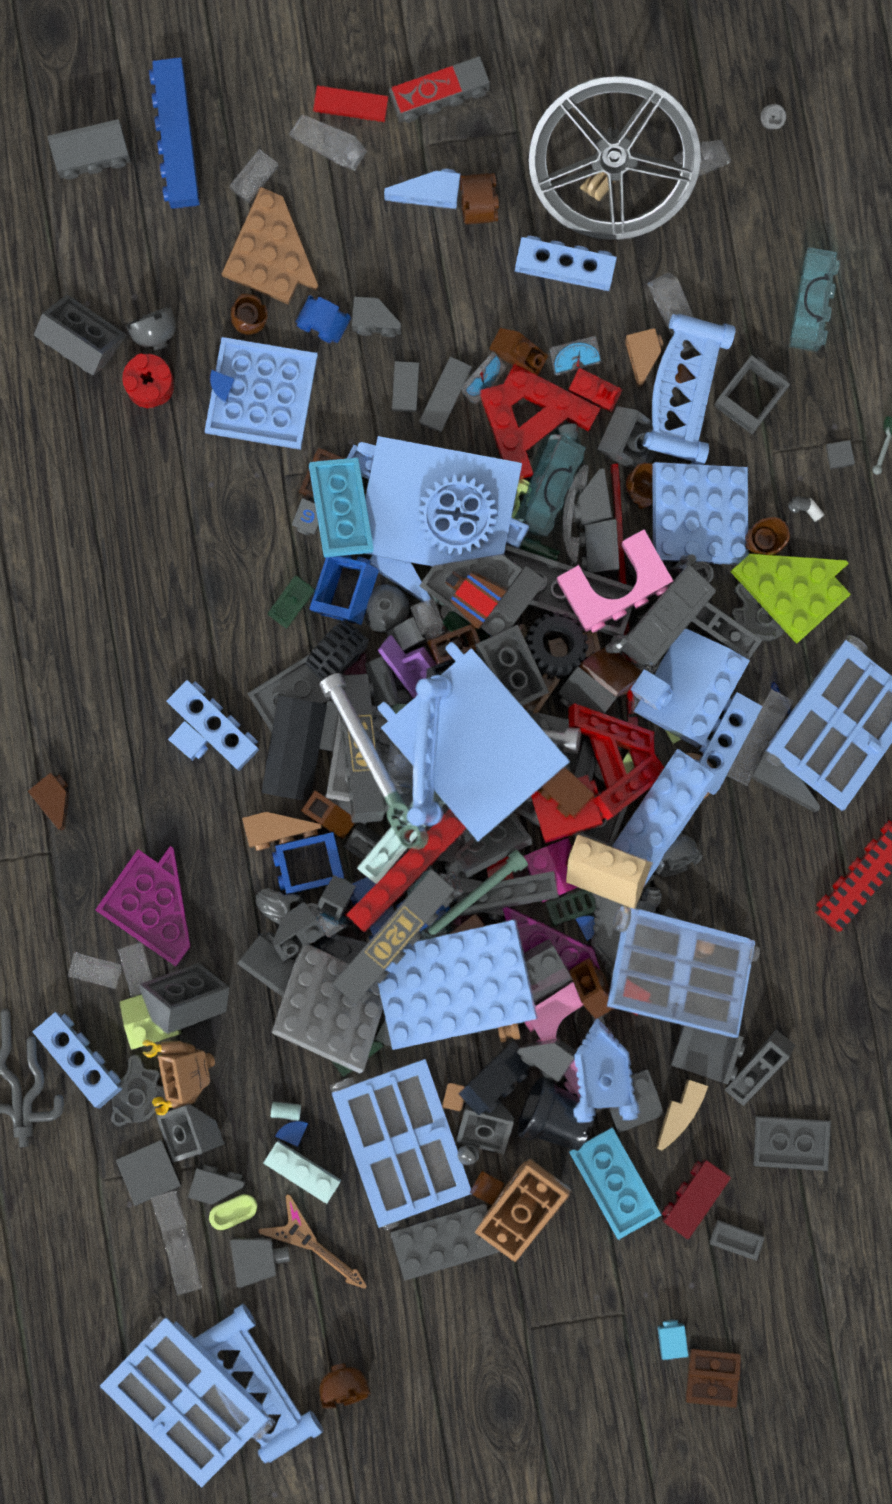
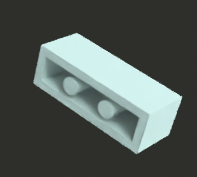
(302, 1171)

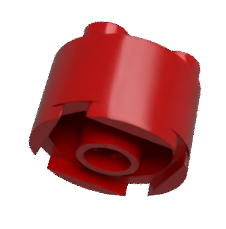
(141, 368)

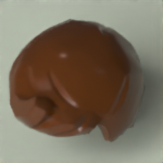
(248, 314)
(640, 485)
(767, 536)

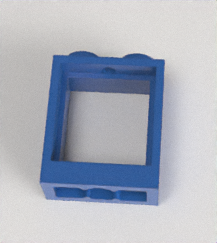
(328, 582)
(279, 860)

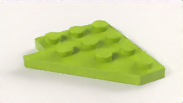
(793, 589)

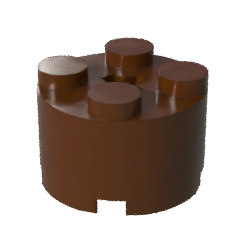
(479, 198)

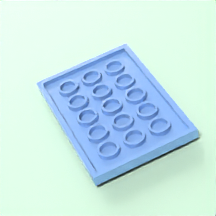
(457, 986)

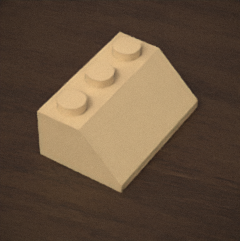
(607, 871)

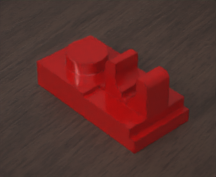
(595, 390)

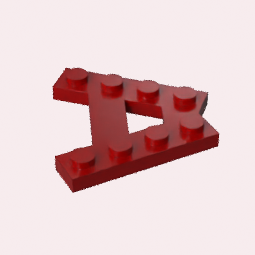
(557, 405)
(605, 736)

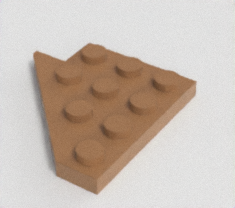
(269, 251)

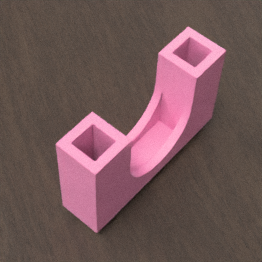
(595, 610)
(550, 1014)

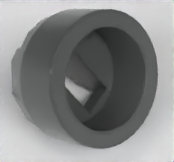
(569, 431)
(468, 1154)

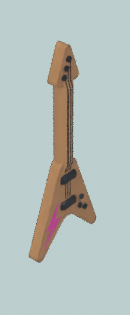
(300, 1234)

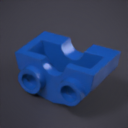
(323, 318)

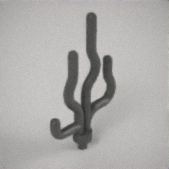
(22, 1114)

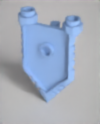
(604, 1075)

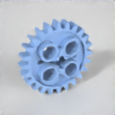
(462, 493)

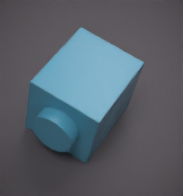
(672, 1340)

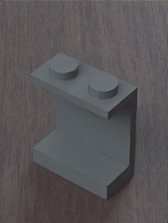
(707, 1053)

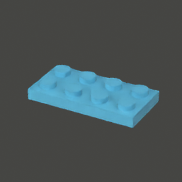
(341, 507)
(615, 1183)

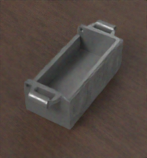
(666, 615)

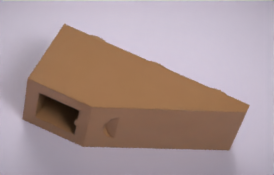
(271, 827)

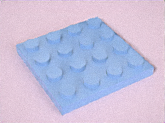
(268, 393)
(700, 512)

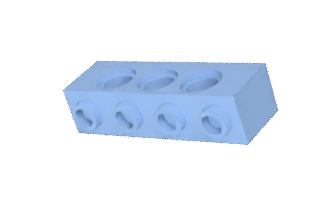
(553, 269)
(182, 702)
(746, 713)
(49, 1036)

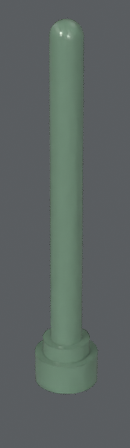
(514, 863)

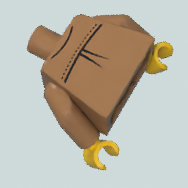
(182, 1072)

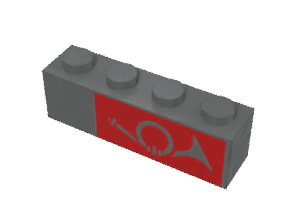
(439, 90)

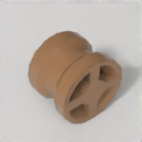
(508, 1032)

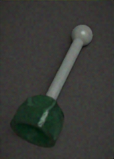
(887, 426)

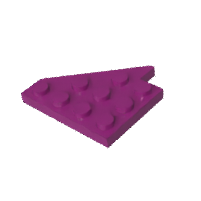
(150, 905)
(535, 932)

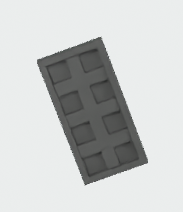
(441, 1242)

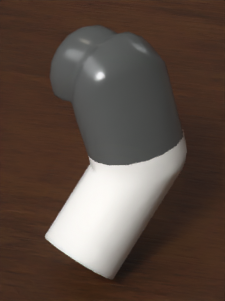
(805, 504)

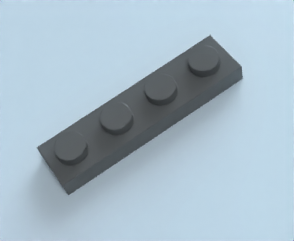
(514, 893)

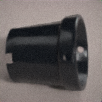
(550, 1116)

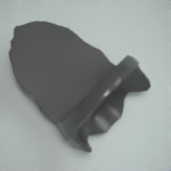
(275, 904)

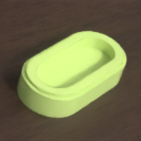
(233, 1212)

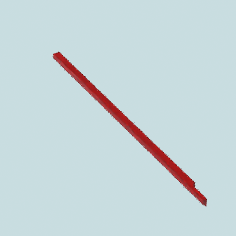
(621, 572)

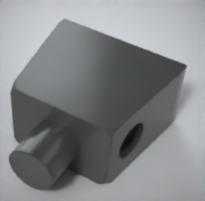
(256, 1259)

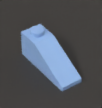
(431, 189)
(401, 574)

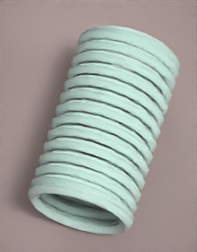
(288, 1109)

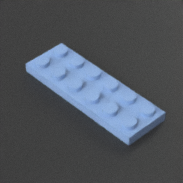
(666, 809)

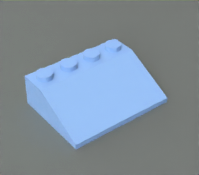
(701, 682)

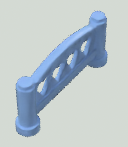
(706, 339)
(424, 809)
(291, 1427)

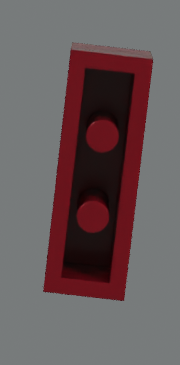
(695, 1198)

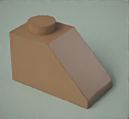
(643, 352)

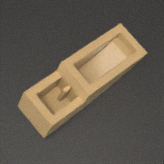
(680, 1114)

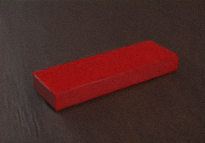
(350, 103)

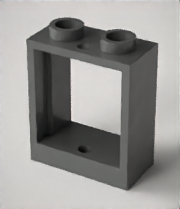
(737, 413)

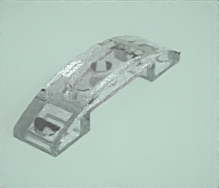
(571, 544)
(759, 737)
(177, 1242)

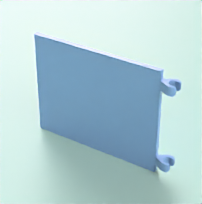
(399, 480)
(486, 745)

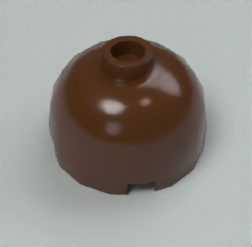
(343, 1386)

